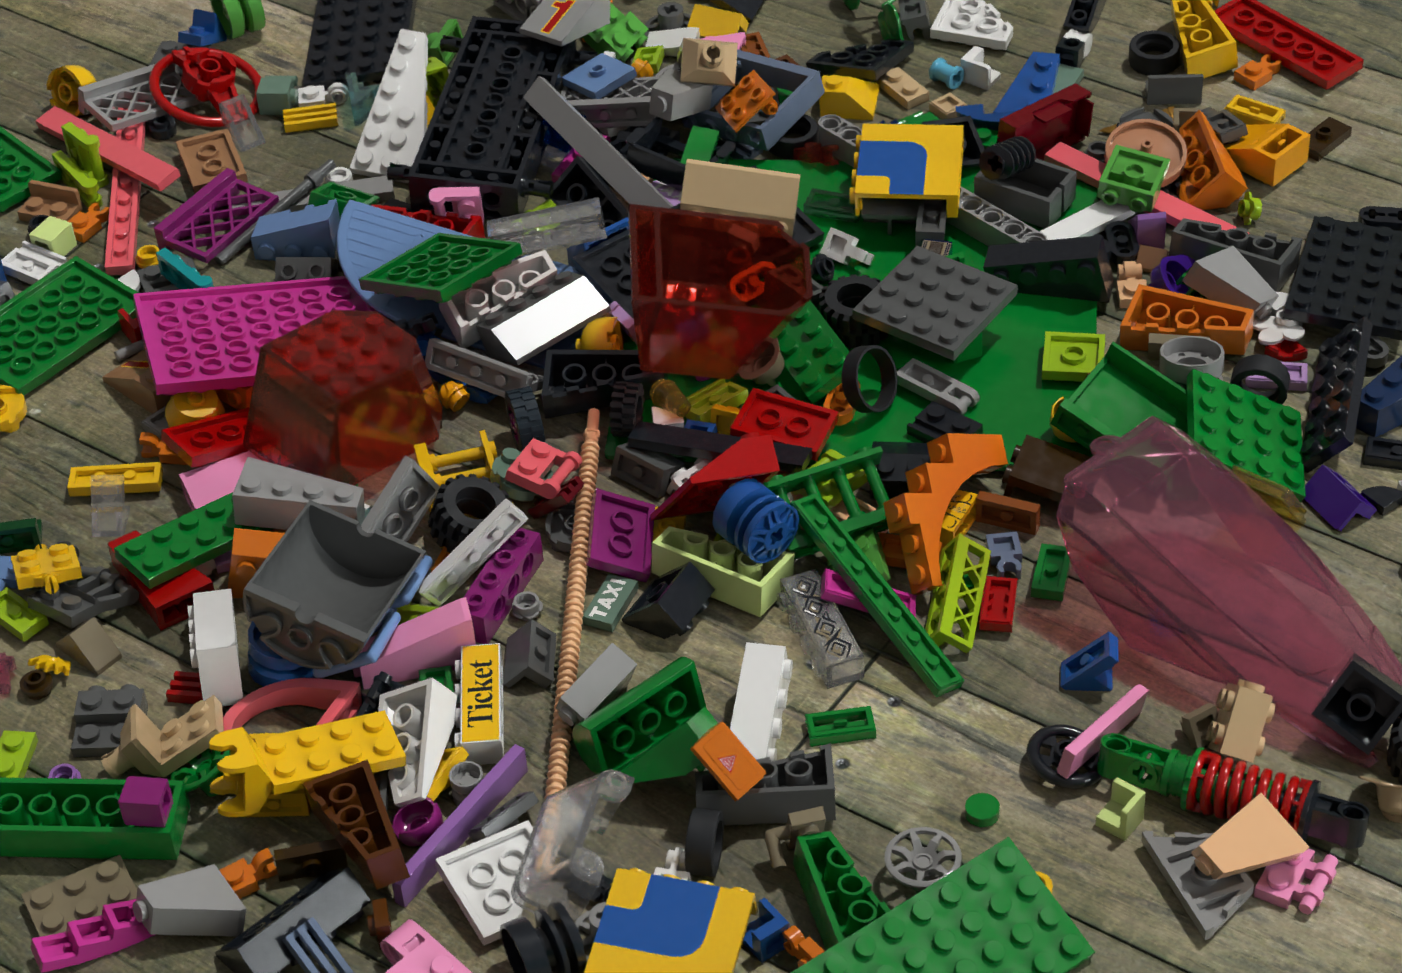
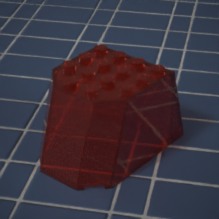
(711, 288)
(342, 397)

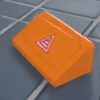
(728, 760)

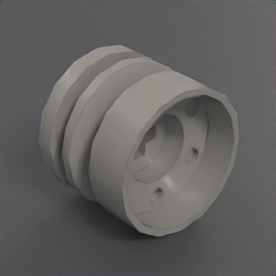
(1190, 352)

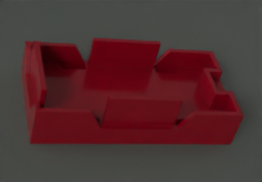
(1054, 119)

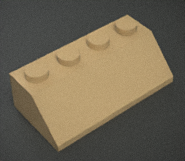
(740, 192)

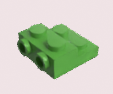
(618, 35)
(1132, 179)

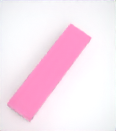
(1110, 722)

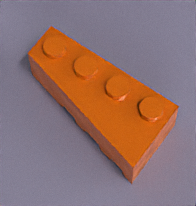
(1181, 314)

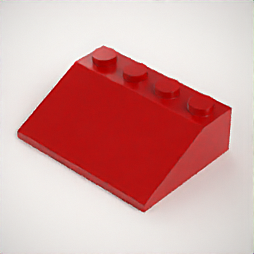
(748, 458)

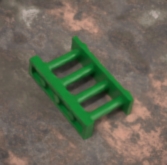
(858, 520)

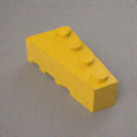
(1203, 38)

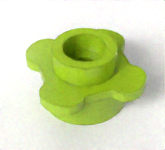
(1249, 208)

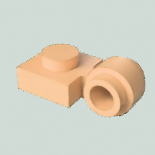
(1129, 277)

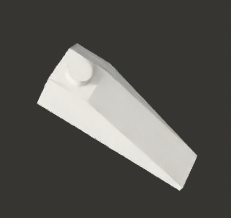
(423, 723)

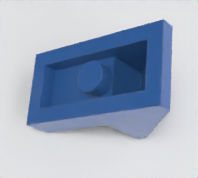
(204, 30)
(1091, 666)

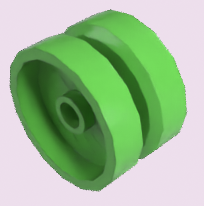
(239, 15)

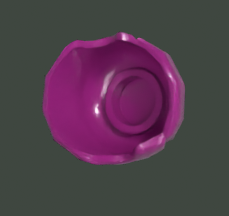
(417, 822)

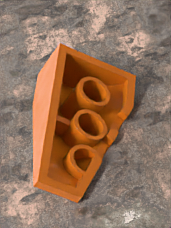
(1210, 173)

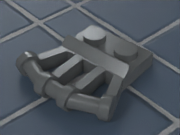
(83, 600)

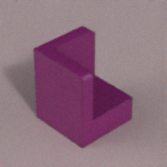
(145, 801)

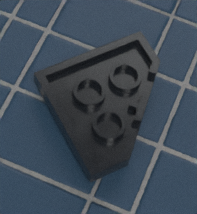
(862, 61)

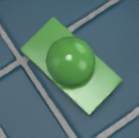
(450, 28)

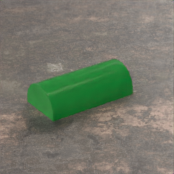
(639, 717)

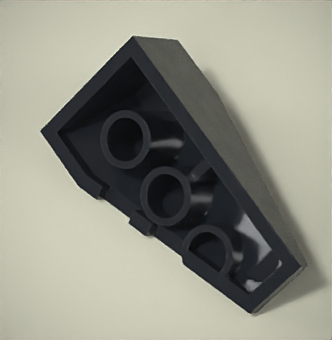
(582, 183)

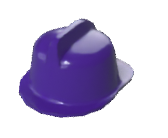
(1169, 271)

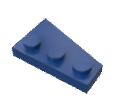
(1032, 83)

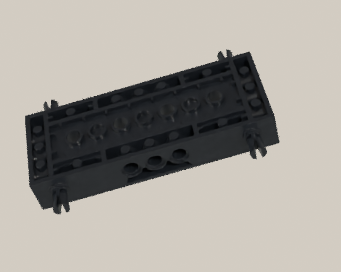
(509, 144)

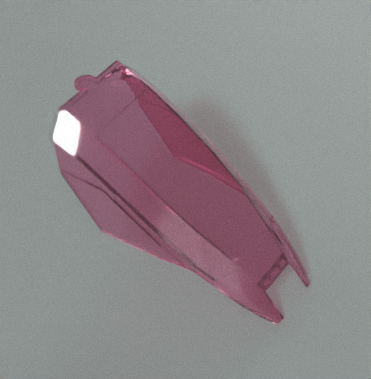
(1212, 575)

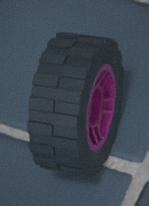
(523, 417)

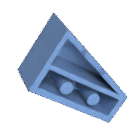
(298, 233)

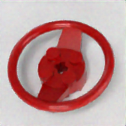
(208, 76)

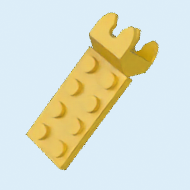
(296, 756)

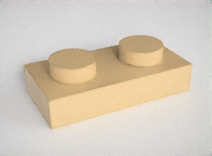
(903, 88)

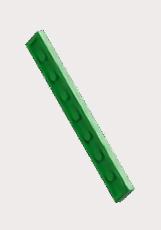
(877, 596)

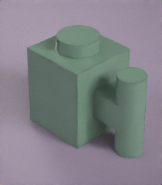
(276, 94)

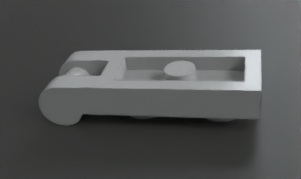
(937, 386)

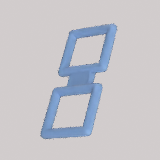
(386, 626)

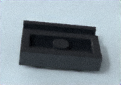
(939, 420)

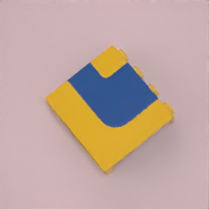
(908, 163)
(669, 925)

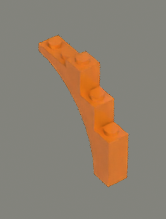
(931, 486)

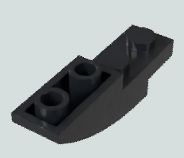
(1083, 15)

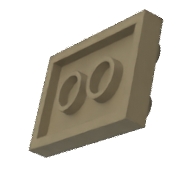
(79, 896)

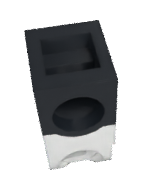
(1074, 48)

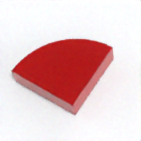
(1287, 349)

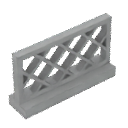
(133, 86)
(618, 110)
(479, 370)

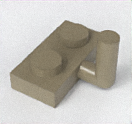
(798, 824)

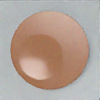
(1153, 138)

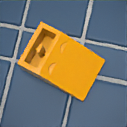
(1270, 151)

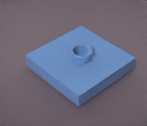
(599, 76)

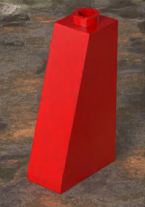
(169, 600)

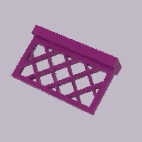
(204, 207)

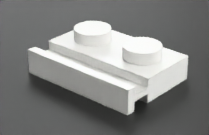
(31, 262)

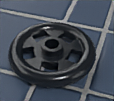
(1041, 763)

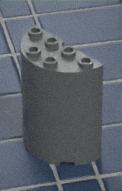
(327, 587)

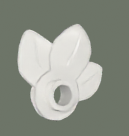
(1276, 329)

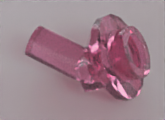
(7, 665)

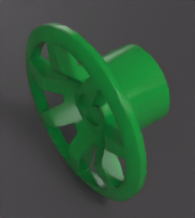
(202, 771)

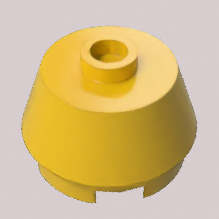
(192, 406)

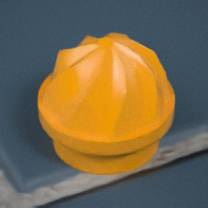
(643, 68)
(453, 395)

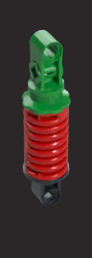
(1224, 791)

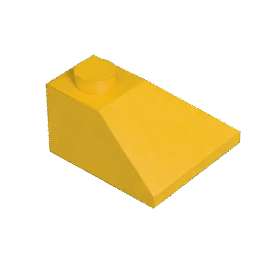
(849, 97)

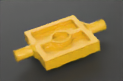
(46, 567)

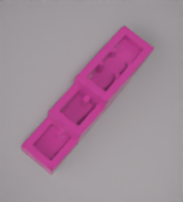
(90, 938)

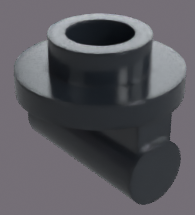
(822, 268)

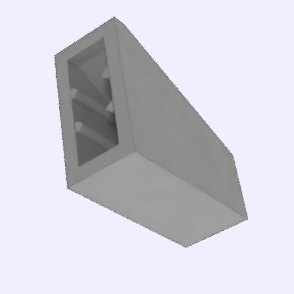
(678, 99)
(1231, 280)
(596, 686)
(190, 904)

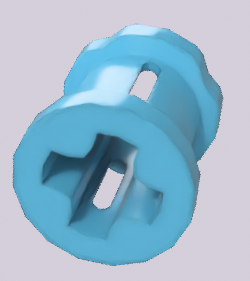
(946, 73)

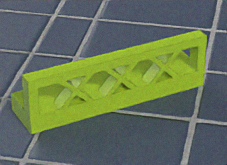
(944, 606)

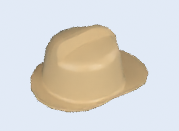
(1389, 798)

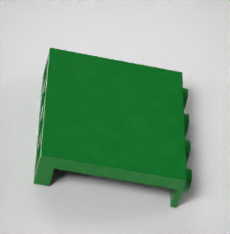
(1118, 398)

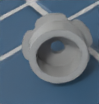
(526, 605)

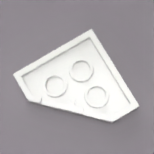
(972, 24)
(483, 877)

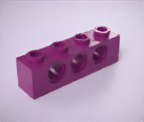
(501, 580)

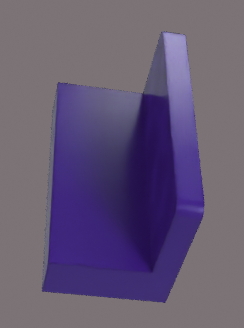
(1336, 498)

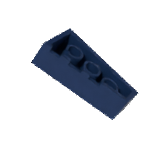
(1382, 402)

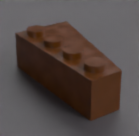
(357, 818)

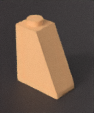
(1249, 841)

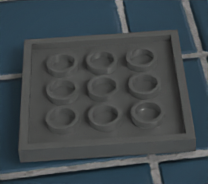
(935, 302)

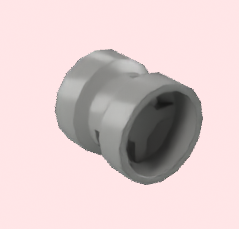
(464, 779)

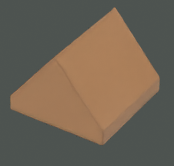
(1150, 257)

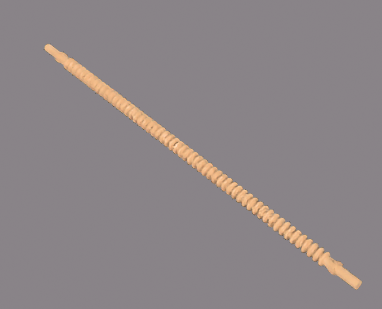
(574, 604)

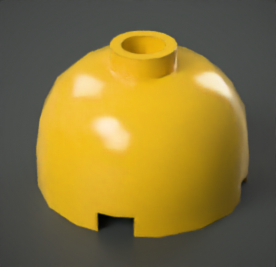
(65, 84)
(601, 334)

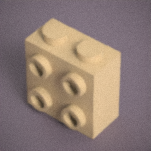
(1241, 720)

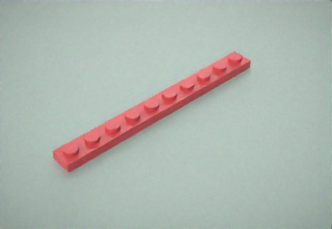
(124, 209)

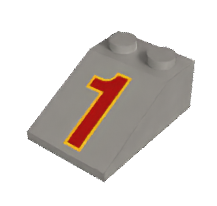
(566, 20)

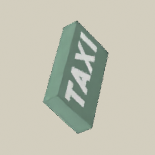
(610, 602)

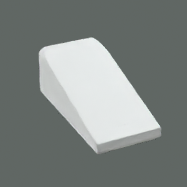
(671, 39)

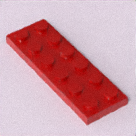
(1288, 41)

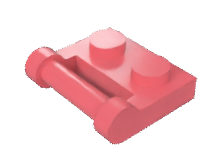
(536, 462)

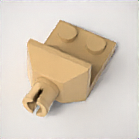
(708, 61)
(164, 750)

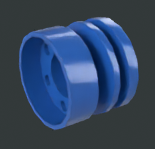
(755, 520)

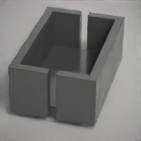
(1033, 194)

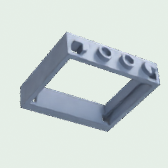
(802, 81)

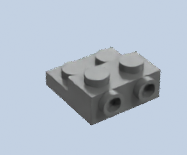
(101, 717)

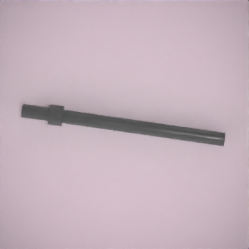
(311, 180)

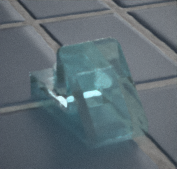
(360, 98)

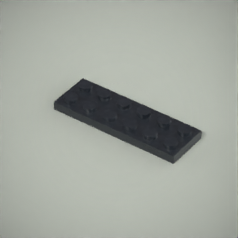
(1336, 394)

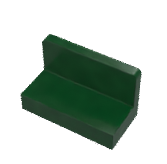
(20, 535)

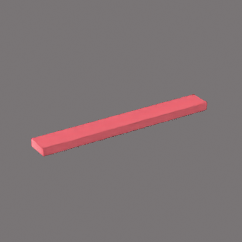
(114, 150)
(1090, 171)

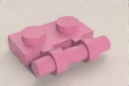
(1282, 881)

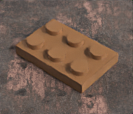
(208, 156)

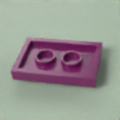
(620, 535)

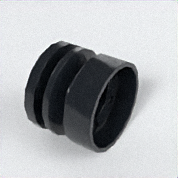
(550, 945)

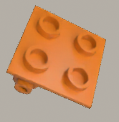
(746, 100)

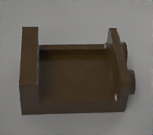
(1041, 468)

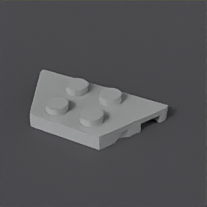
(1204, 899)

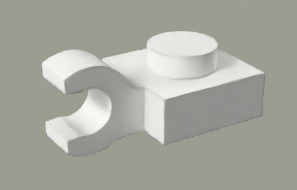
(843, 248)

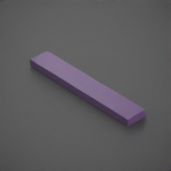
(456, 827)

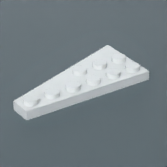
(399, 110)

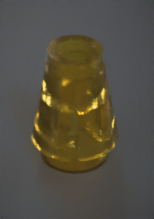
(669, 397)

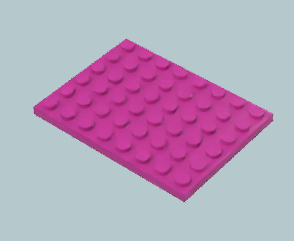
(215, 333)

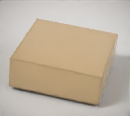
(945, 106)

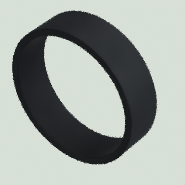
(888, 379)

